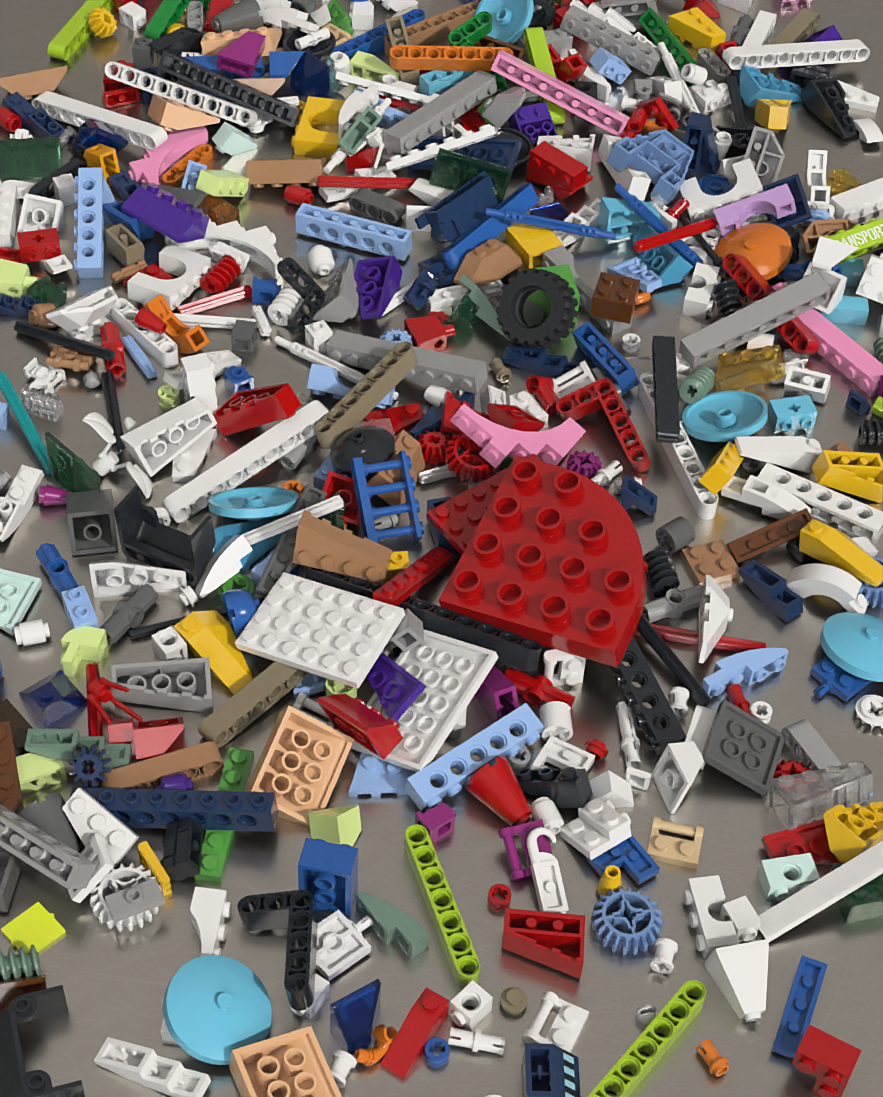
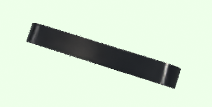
(42, 187)

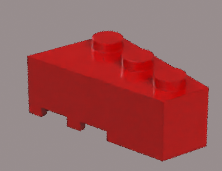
(555, 168)
(546, 938)

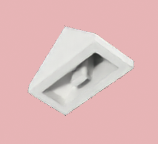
(612, 788)

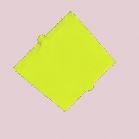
(33, 927)

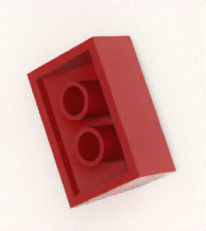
(362, 723)

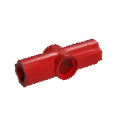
(635, 123)
(111, 340)
(537, 689)

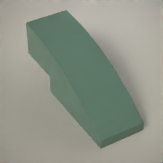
(359, 130)
(393, 924)

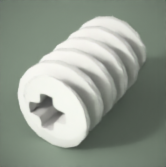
(283, 305)

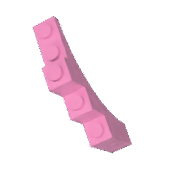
(158, 161)
(501, 441)

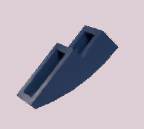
(772, 590)

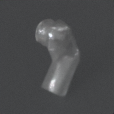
(547, 197)

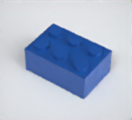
(329, 874)

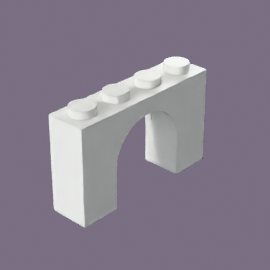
(702, 205)
(177, 261)

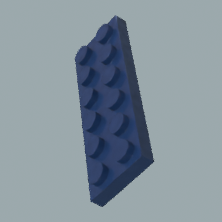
(497, 151)

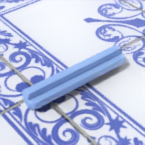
(139, 357)

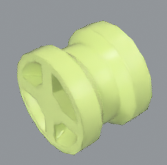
(168, 398)

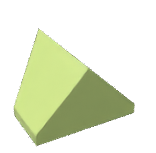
(336, 824)

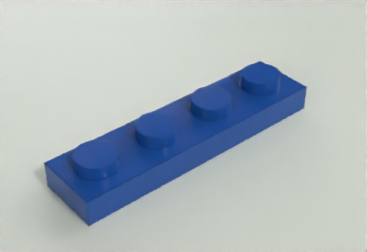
(799, 1006)

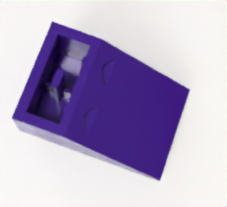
(533, 121)

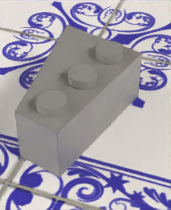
(630, 9)

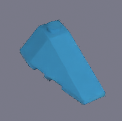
(761, 86)
(662, 259)
(226, 532)

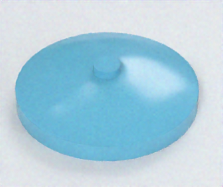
(508, 18)
(725, 416)
(253, 502)
(855, 644)
(216, 1008)

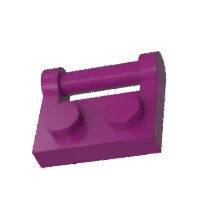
(523, 831)

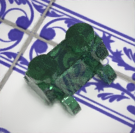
(49, 292)
(463, 315)

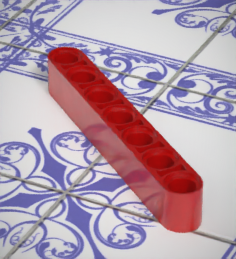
(750, 287)

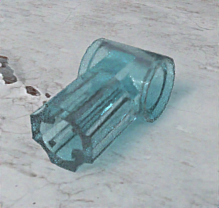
(335, 87)

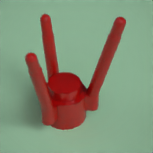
(100, 691)

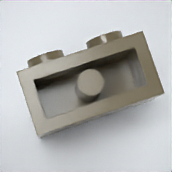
(124, 244)

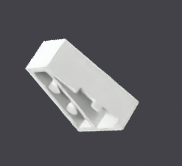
(576, 147)
(199, 380)

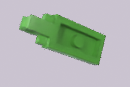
(339, 17)

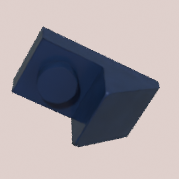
(636, 494)

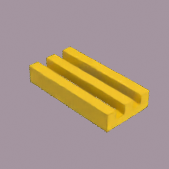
(151, 862)

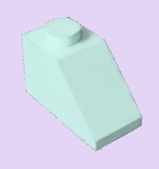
(233, 140)

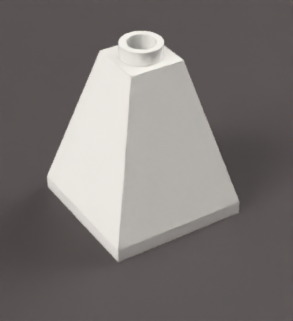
(742, 976)

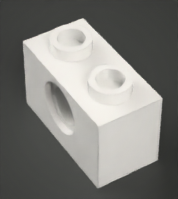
(807, 382)

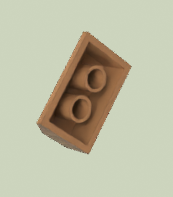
(403, 442)

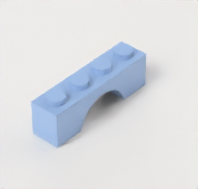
(326, 379)

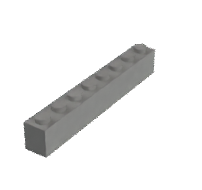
(439, 112)
(754, 320)
(431, 365)

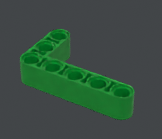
(166, 15)
(480, 26)

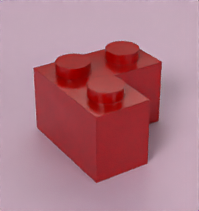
(827, 1059)

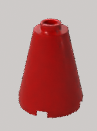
(500, 791)

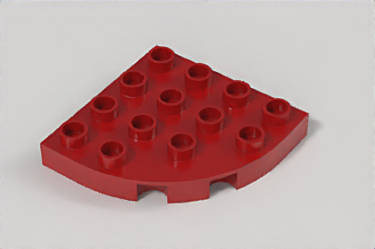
(553, 564)

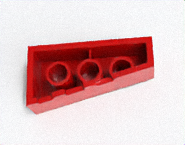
(255, 408)

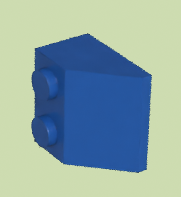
(118, 216)

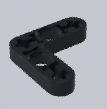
(307, 293)

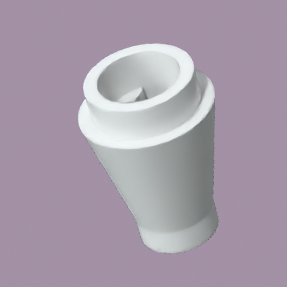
(723, 142)

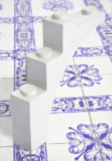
(255, 242)

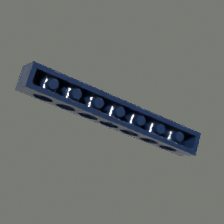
(208, 808)

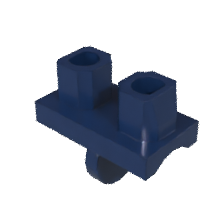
(420, 291)

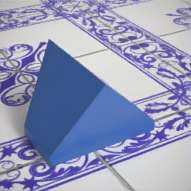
(282, 62)

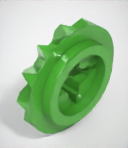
(240, 581)

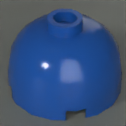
(239, 608)

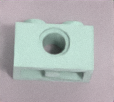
(775, 871)

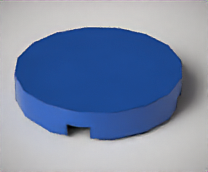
(715, 184)

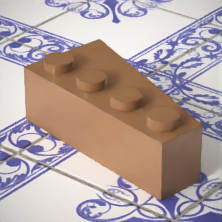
(285, 171)
(339, 551)

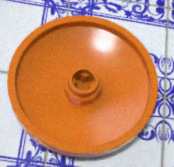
(763, 244)

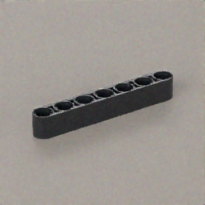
(665, 389)

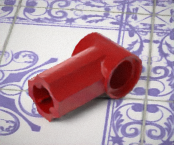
(543, 390)

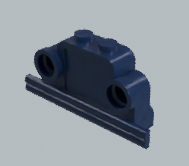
(459, 210)

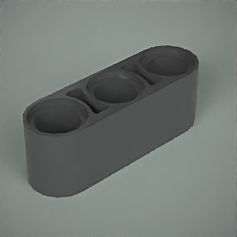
(377, 206)

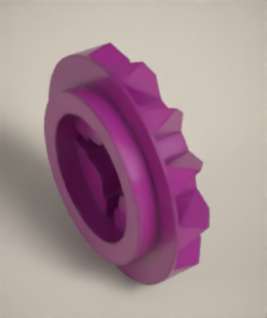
(587, 469)

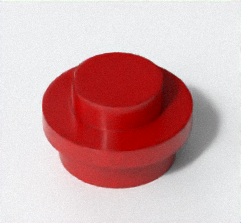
(596, 748)

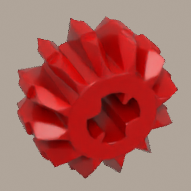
(433, 446)

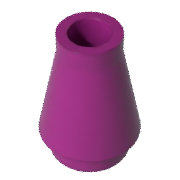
(52, 495)

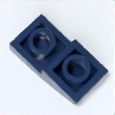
(16, 307)

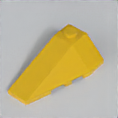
(840, 551)
(212, 637)

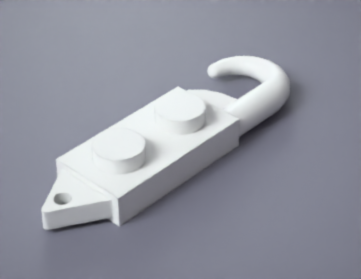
(546, 875)

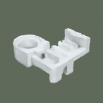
(44, 378)

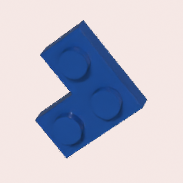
(631, 857)

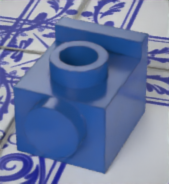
(264, 290)
(238, 376)

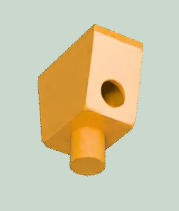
(104, 157)

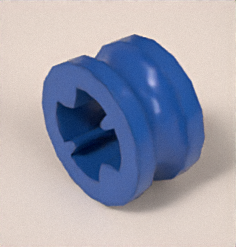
(430, 1046)

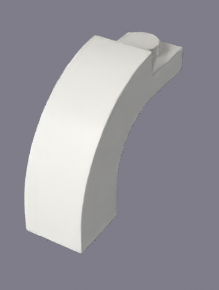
(815, 177)
(828, 581)

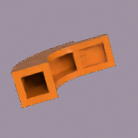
(188, 338)

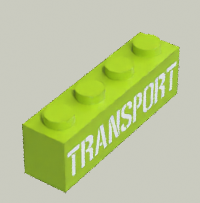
(866, 237)

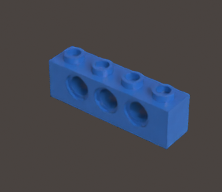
(605, 357)

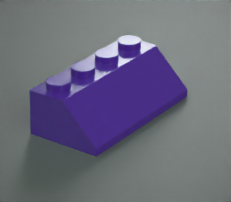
(166, 213)

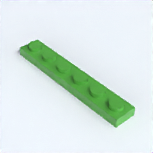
(218, 842)

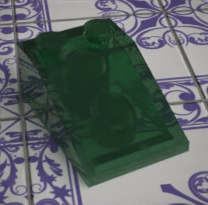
(68, 469)

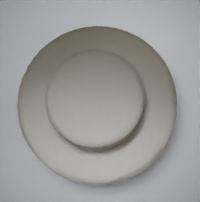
(513, 1000)

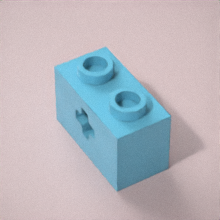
(791, 413)

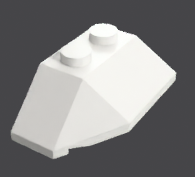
(84, 310)

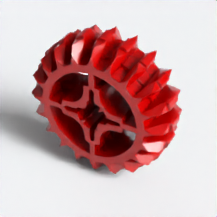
(469, 464)

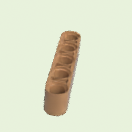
(194, 761)

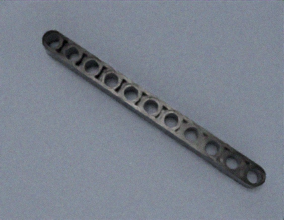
(510, 647)

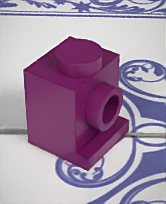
(437, 820)

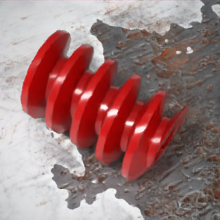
(220, 275)

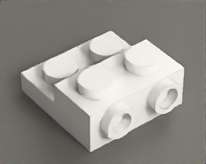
(710, 95)
(597, 828)

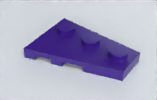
(394, 686)

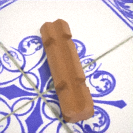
(127, 271)

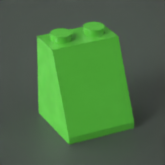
(542, 299)

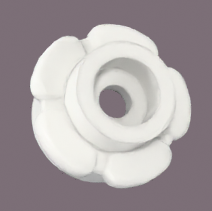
(188, 596)

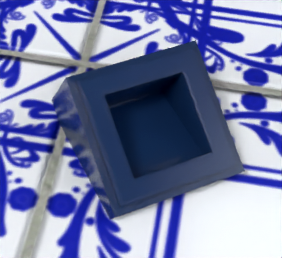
(857, 403)

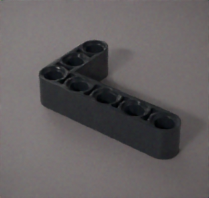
(299, 914)

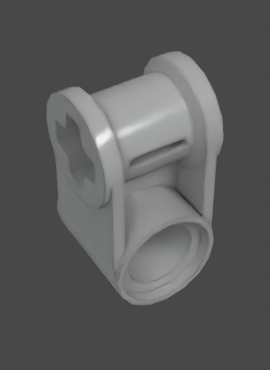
(642, 89)

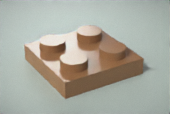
(711, 560)

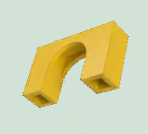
(311, 141)

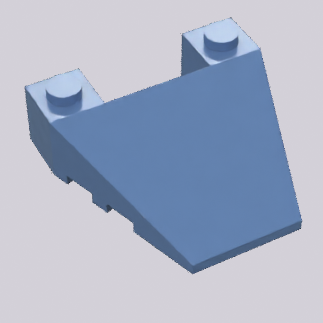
(658, 155)

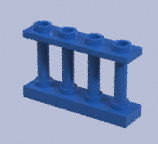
(364, 493)

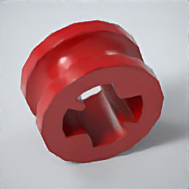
(503, 891)

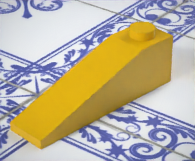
(853, 829)

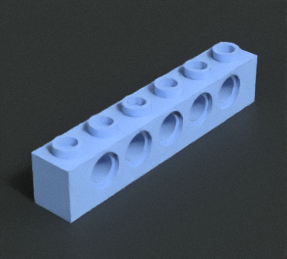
(353, 231)
(94, 265)
(520, 720)

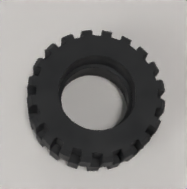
(513, 301)

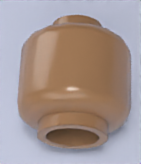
(38, 318)

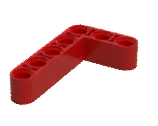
(616, 417)

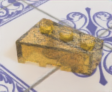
(749, 367)

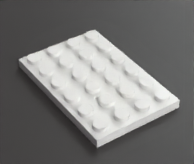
(320, 629)
(451, 677)

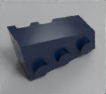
(701, 139)

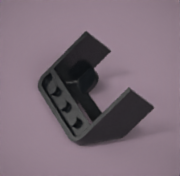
(159, 545)
(13, 1078)

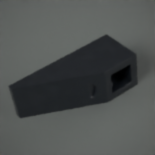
(179, 41)
(564, 786)

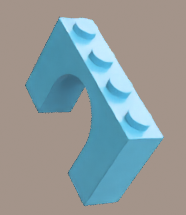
(850, 309)

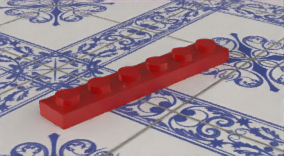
(414, 576)

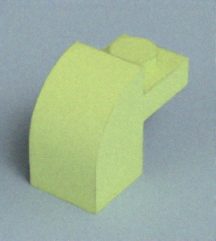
(82, 643)

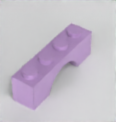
(775, 201)

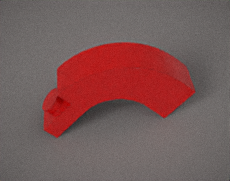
(568, 68)

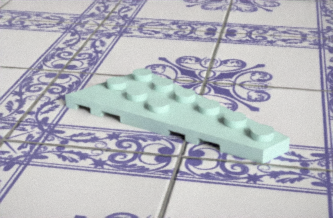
(16, 596)

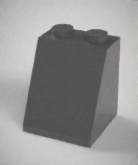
(91, 522)

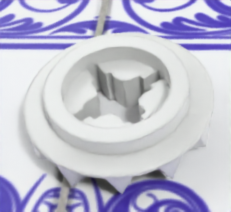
(863, 708)

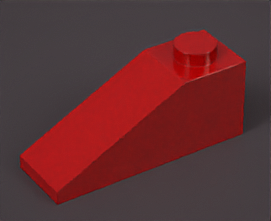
(419, 1026)

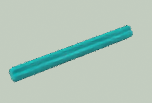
(25, 421)

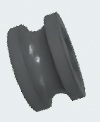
(753, 463)

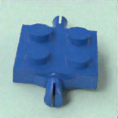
(836, 680)

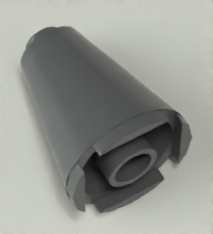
(238, 17)
(52, 819)

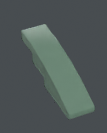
(487, 307)
(61, 743)

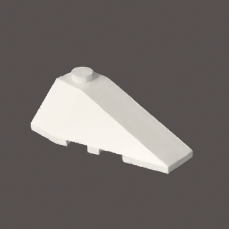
(786, 451)
(124, 578)
(712, 617)

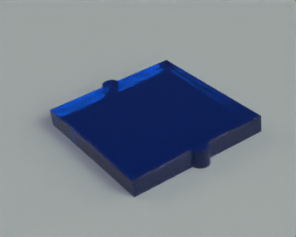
(553, 211)

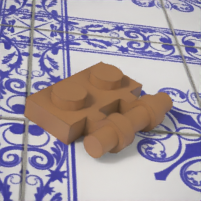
(67, 358)

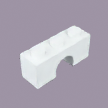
(701, 294)
(704, 897)

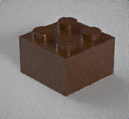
(615, 297)

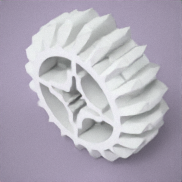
(116, 881)

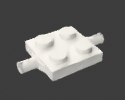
(340, 943)

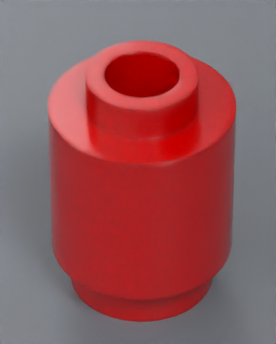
(9, 120)
(298, 195)

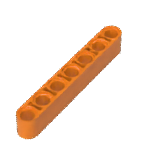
(444, 57)

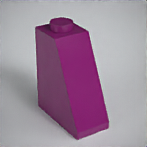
(242, 54)
(497, 695)

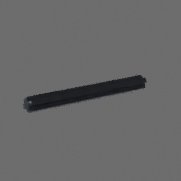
(64, 340)
(112, 408)
(673, 662)

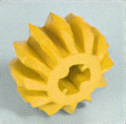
(102, 22)

